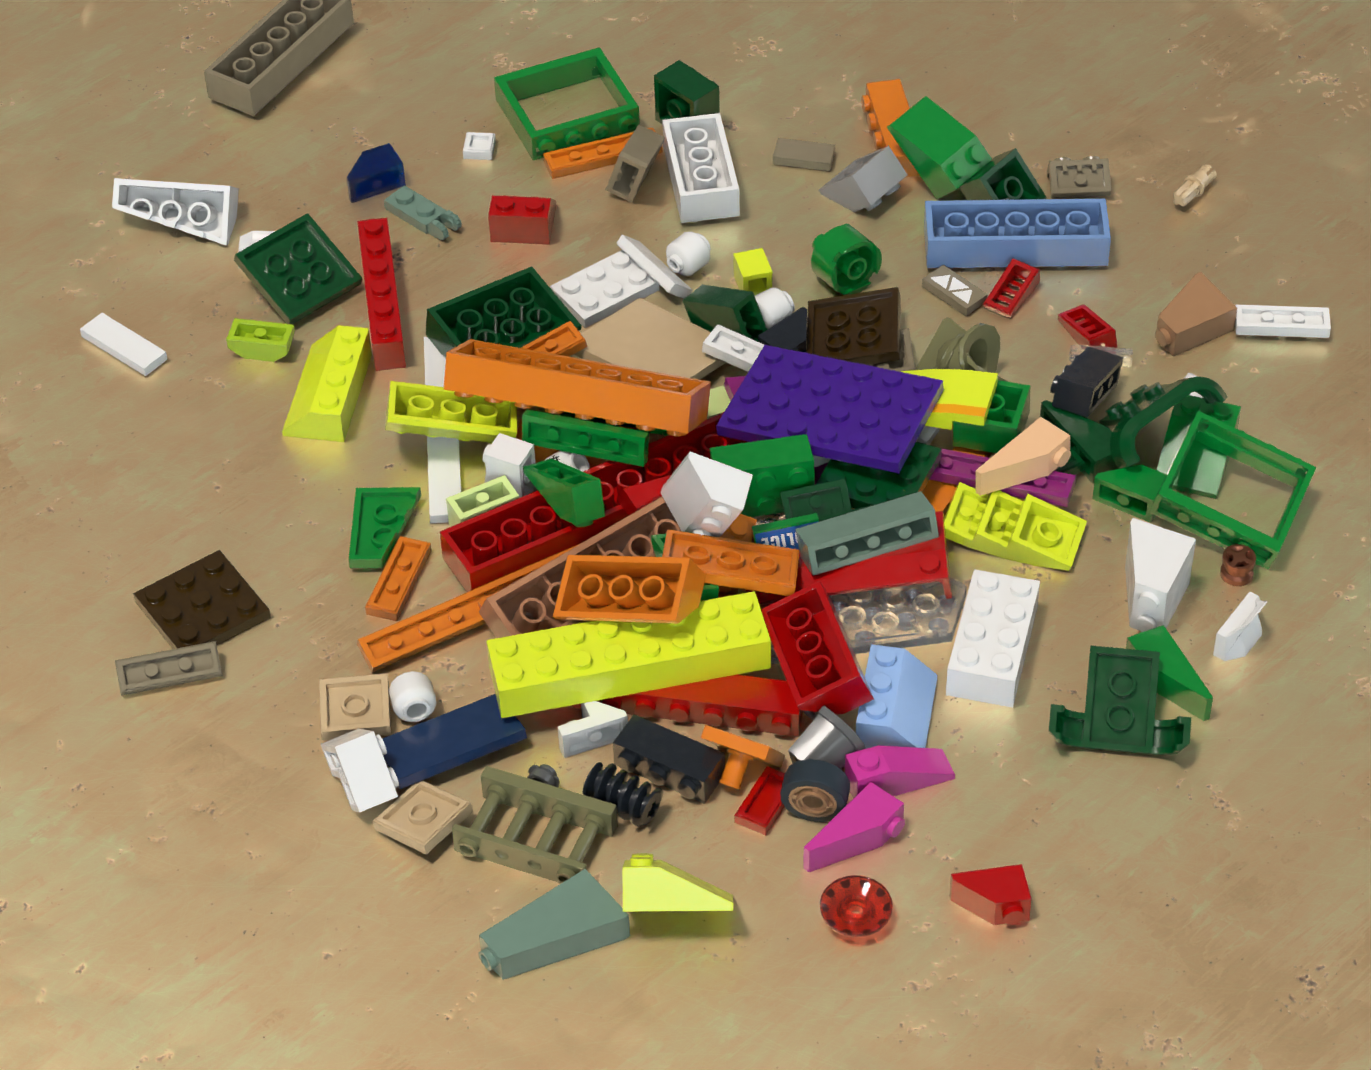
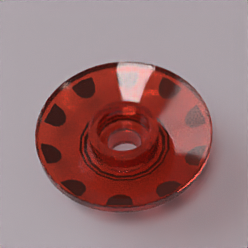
(856, 895)

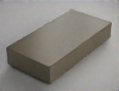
(804, 154)

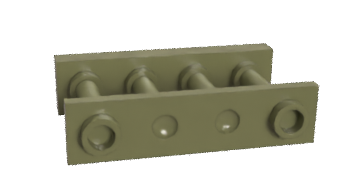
(540, 799)

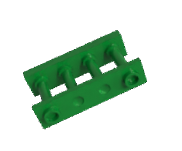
(587, 437)

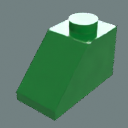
(1129, 490)

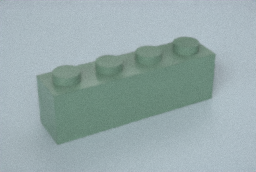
(867, 533)

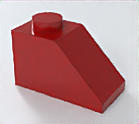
(993, 894)

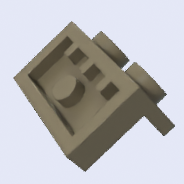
(1079, 177)

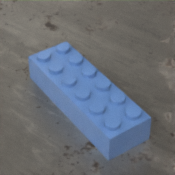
(1024, 230)

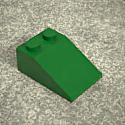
(938, 146)
(1203, 466)

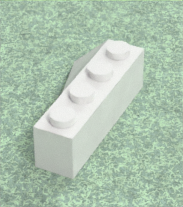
(189, 207)

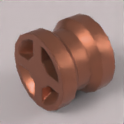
(1238, 565)

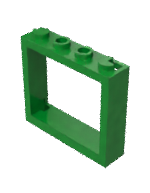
(558, 75)
(1214, 525)

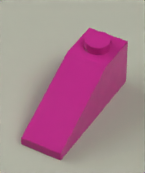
(897, 768)
(858, 828)

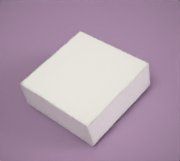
(479, 146)

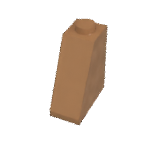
(1195, 316)

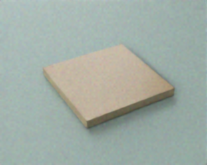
(649, 340)

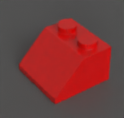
(521, 219)

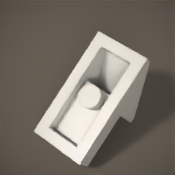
(597, 728)

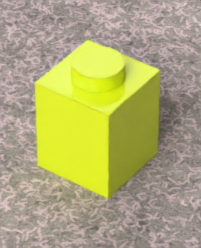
(752, 271)

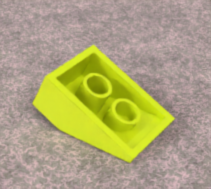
(663, 887)

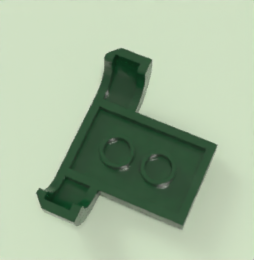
(1145, 406)
(1120, 707)

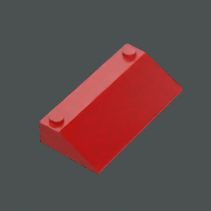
(903, 567)

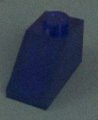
(375, 173)

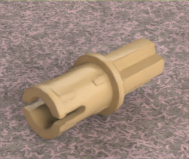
(1194, 185)

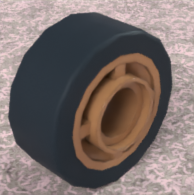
(814, 790)

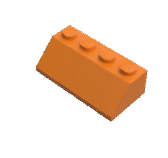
(629, 589)

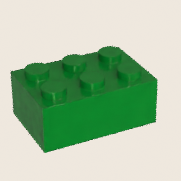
(775, 467)

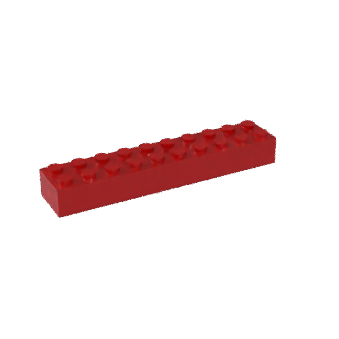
(532, 531)

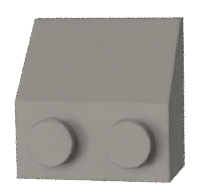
(866, 181)

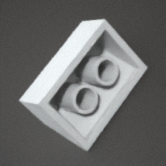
(705, 495)

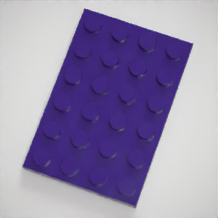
(843, 407)

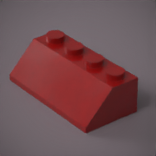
(816, 652)

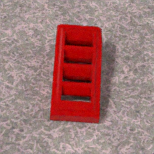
(1018, 270)
(1091, 330)
(640, 495)

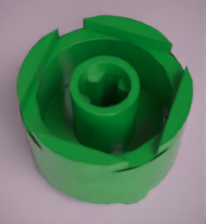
(845, 259)

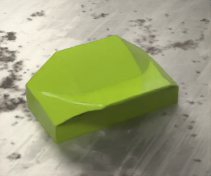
(260, 339)

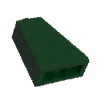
(727, 308)

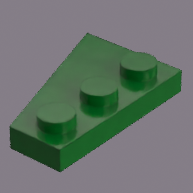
(378, 523)

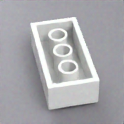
(701, 168)
(992, 638)

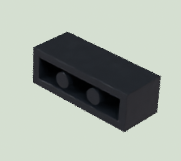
(1086, 381)
(668, 759)

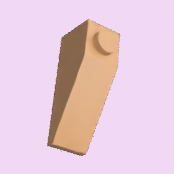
(1026, 458)

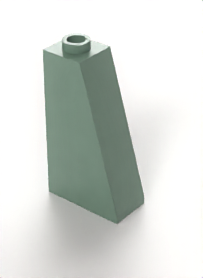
(554, 927)

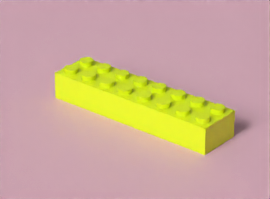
(627, 658)

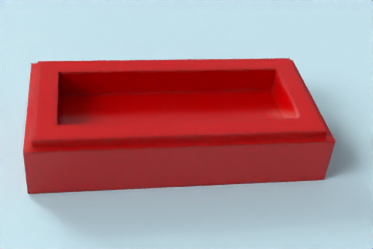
(762, 803)

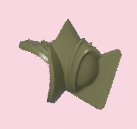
(961, 349)

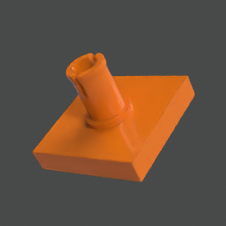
(740, 751)

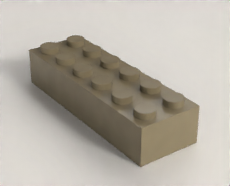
(276, 52)

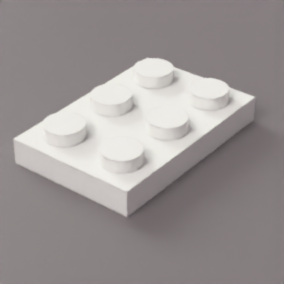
(604, 288)

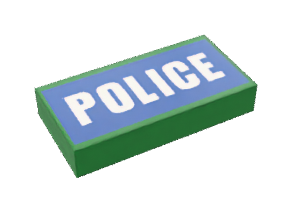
(782, 532)

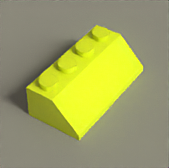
(330, 385)
(442, 414)

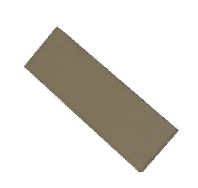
(168, 668)

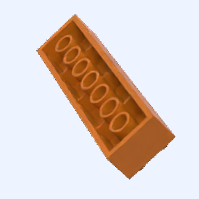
(577, 387)

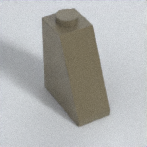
(634, 163)

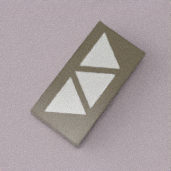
(954, 290)

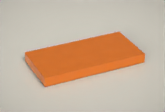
(737, 562)

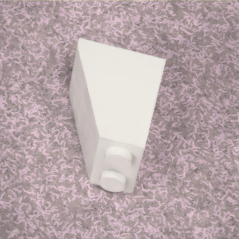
(1156, 573)

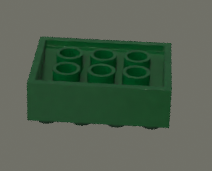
(502, 312)

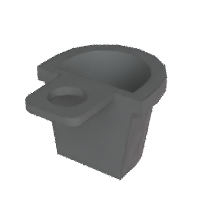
(826, 739)

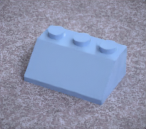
(902, 699)

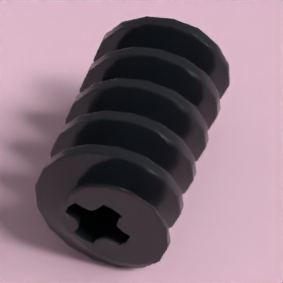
(630, 800)

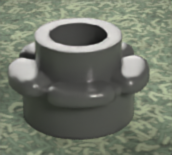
(544, 774)

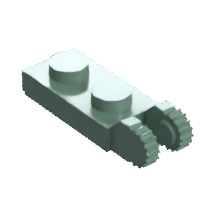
(422, 213)

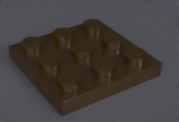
(856, 327)
(202, 603)

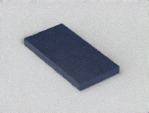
(450, 741)

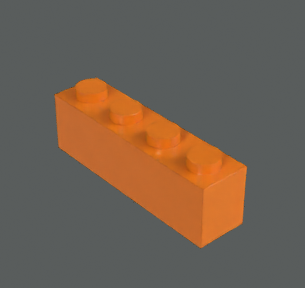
(884, 104)

